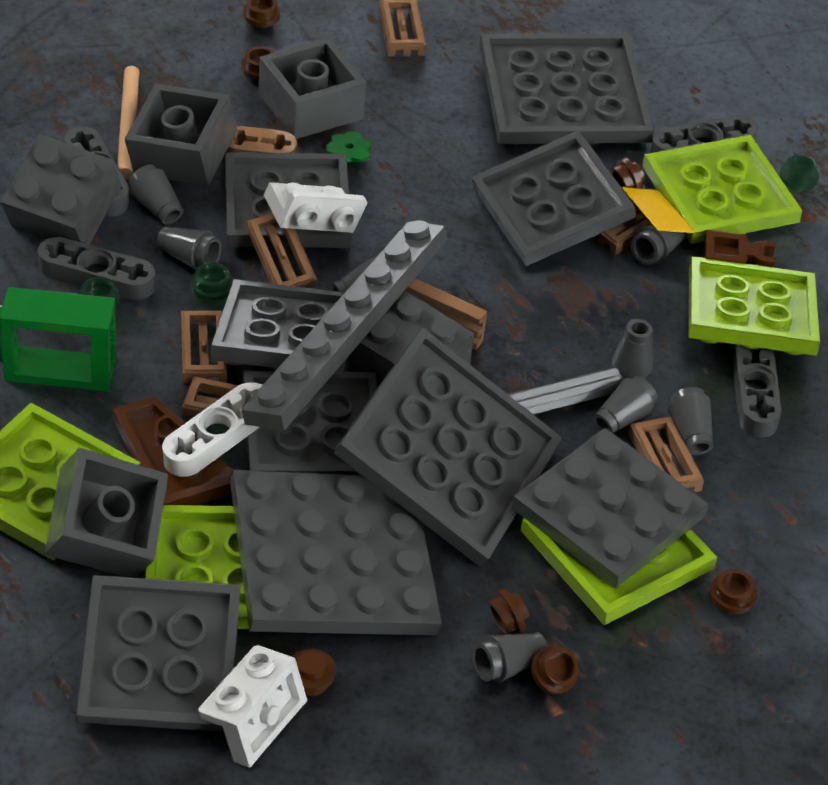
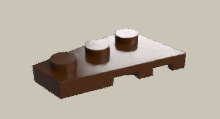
(144, 429)

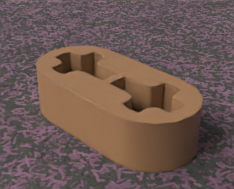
(262, 141)

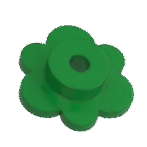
(350, 144)

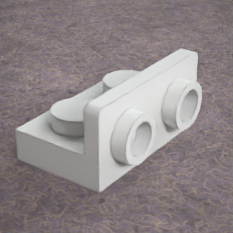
(314, 207)
(255, 702)

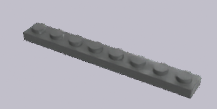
(344, 326)

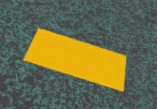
(658, 210)

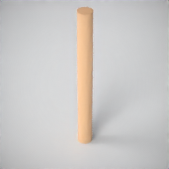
(128, 116)

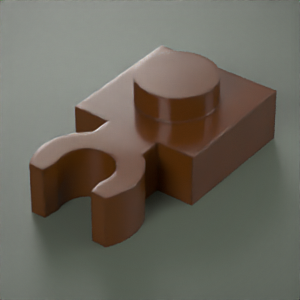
(734, 248)

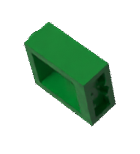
(61, 314)

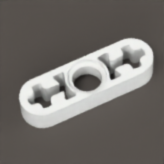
(208, 445)

